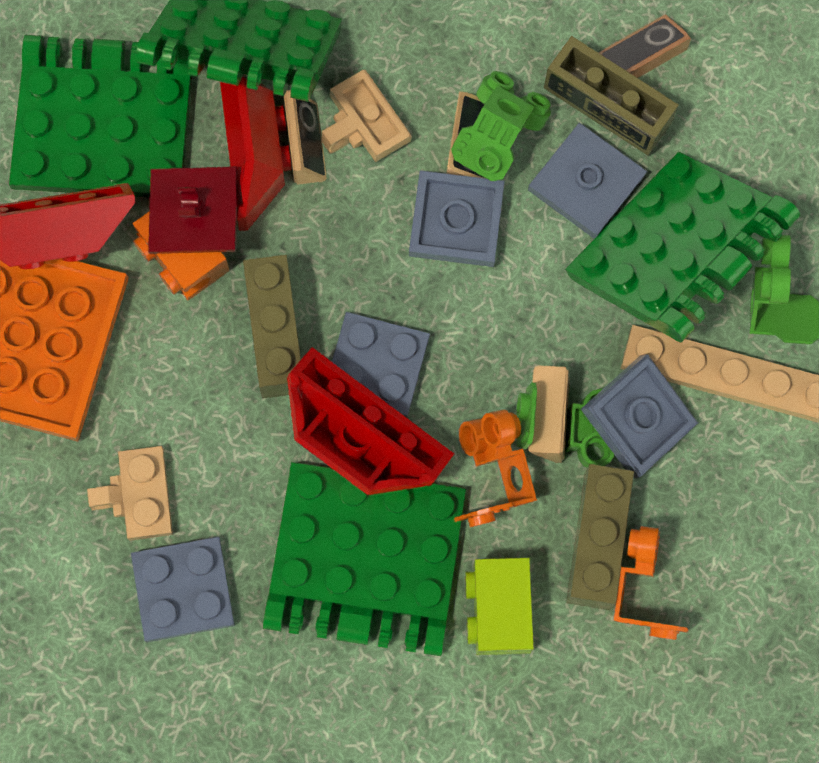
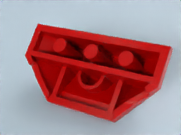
(254, 147)
(61, 225)
(359, 430)

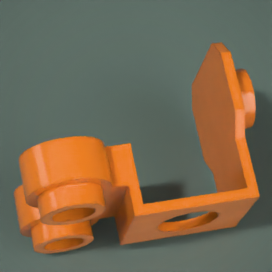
(490, 442)
(644, 548)

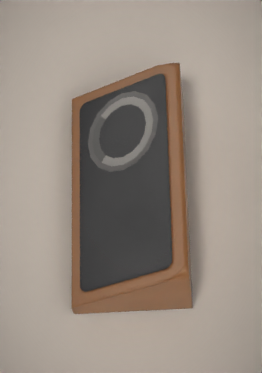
(648, 46)

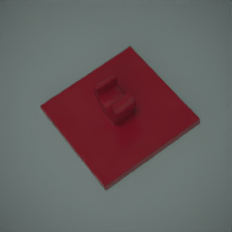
(193, 210)

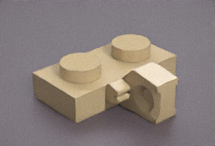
(364, 119)
(138, 494)

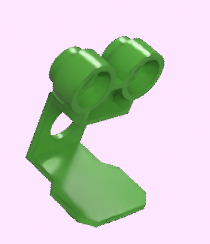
(488, 142)
(772, 307)
(579, 430)

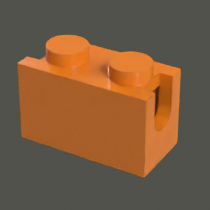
(182, 271)

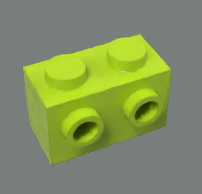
(501, 606)

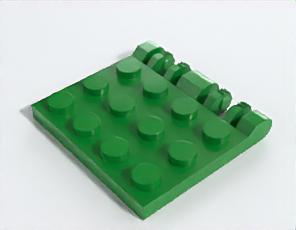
(241, 39)
(96, 123)
(679, 241)
(365, 555)

